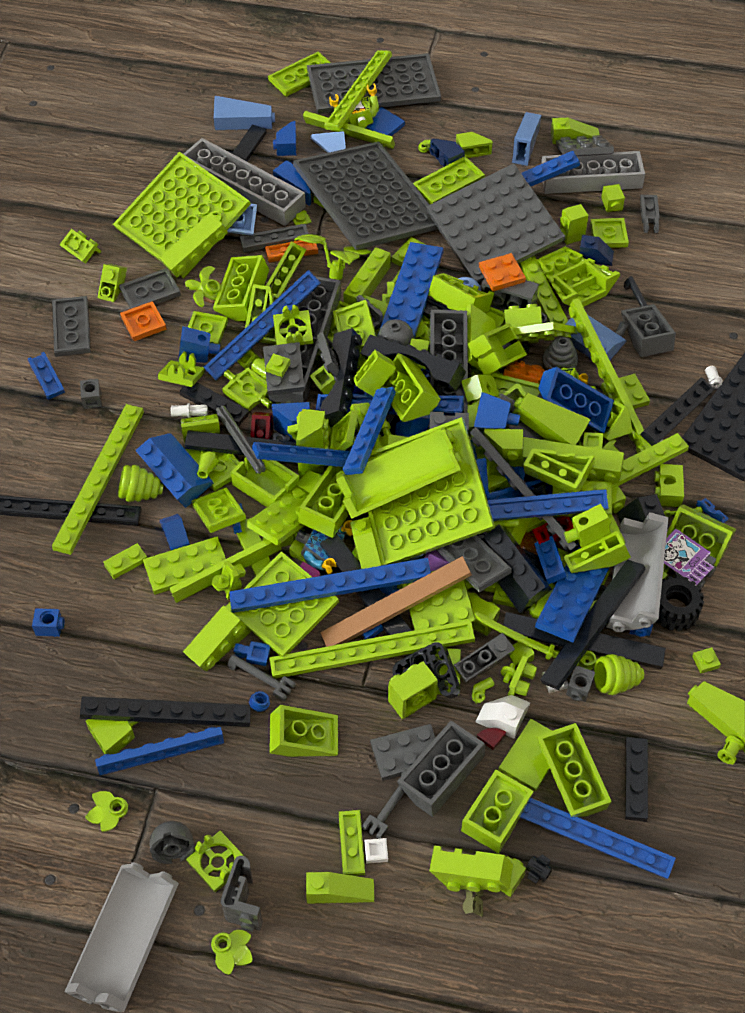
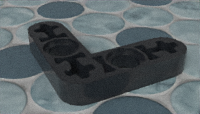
(435, 663)

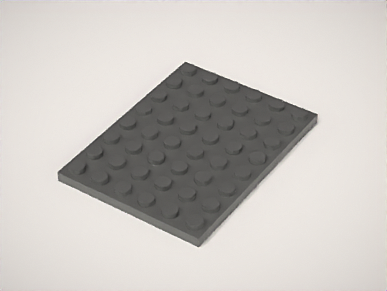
(366, 194)

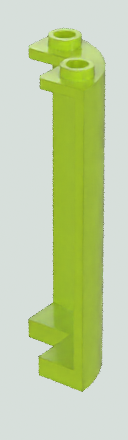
(400, 472)

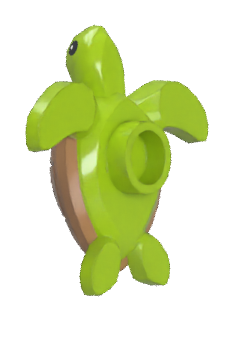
(206, 289)

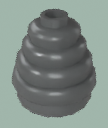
(560, 354)

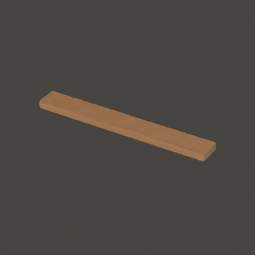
(397, 603)

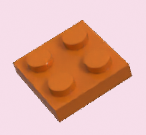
(502, 272)
(143, 321)
(524, 372)

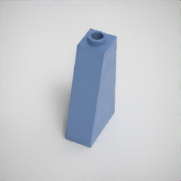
(240, 115)
(526, 138)

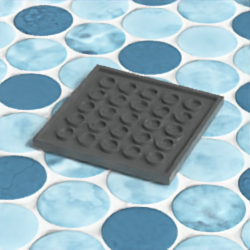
(494, 220)

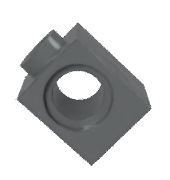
(90, 393)
(580, 676)

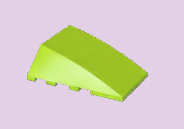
(576, 276)

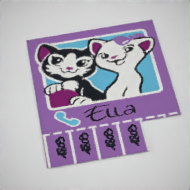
(686, 557)

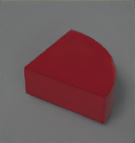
(491, 737)

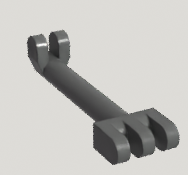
(280, 686)
(378, 823)

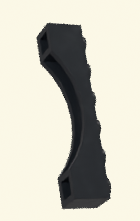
(445, 372)
(339, 400)

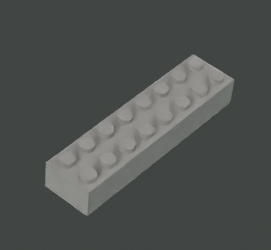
(273, 196)

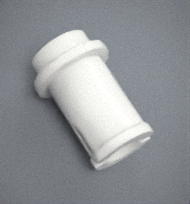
(714, 379)

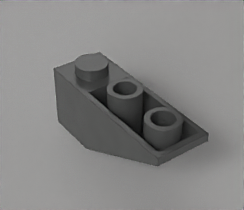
(484, 658)

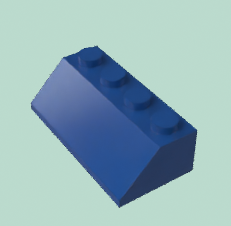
(576, 396)
(174, 467)

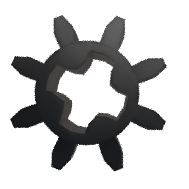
(539, 868)

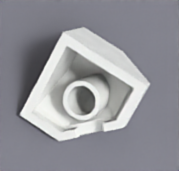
(504, 714)

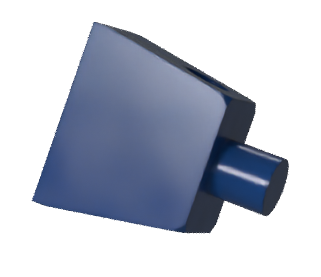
(198, 343)
(494, 413)

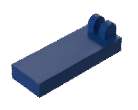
(46, 376)
(550, 560)

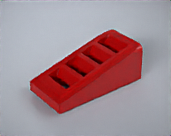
(563, 520)

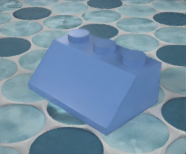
(610, 340)

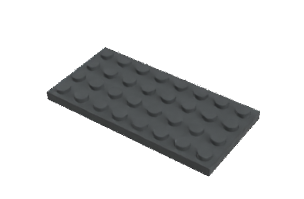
(401, 81)

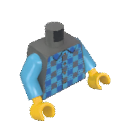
(312, 551)

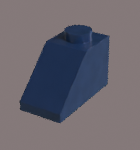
(596, 249)

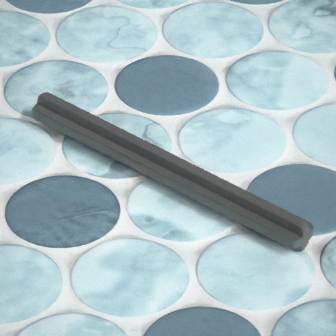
(240, 439)

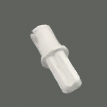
(189, 410)

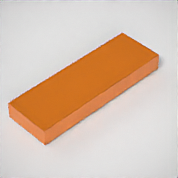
(276, 252)

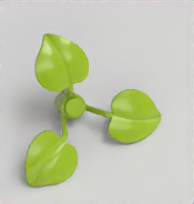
(337, 266)

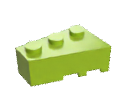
(456, 295)
(260, 300)
(560, 470)
(216, 639)
(471, 872)

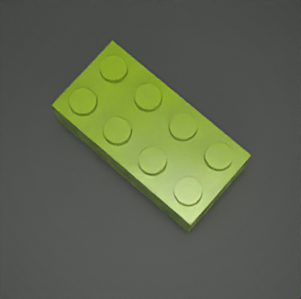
(324, 505)

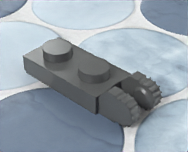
(649, 212)

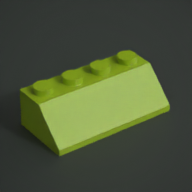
(237, 285)
(414, 393)
(312, 433)
(574, 771)

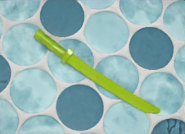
(549, 651)

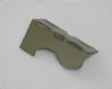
(468, 903)

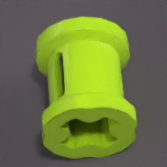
(730, 750)

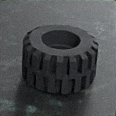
(685, 592)

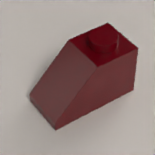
(262, 425)

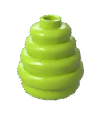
(138, 484)
(616, 674)

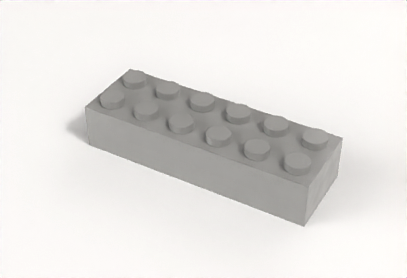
(598, 171)

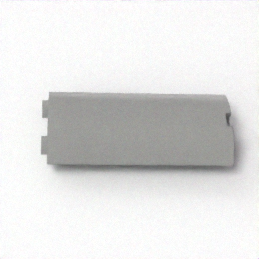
(646, 546)
(122, 937)

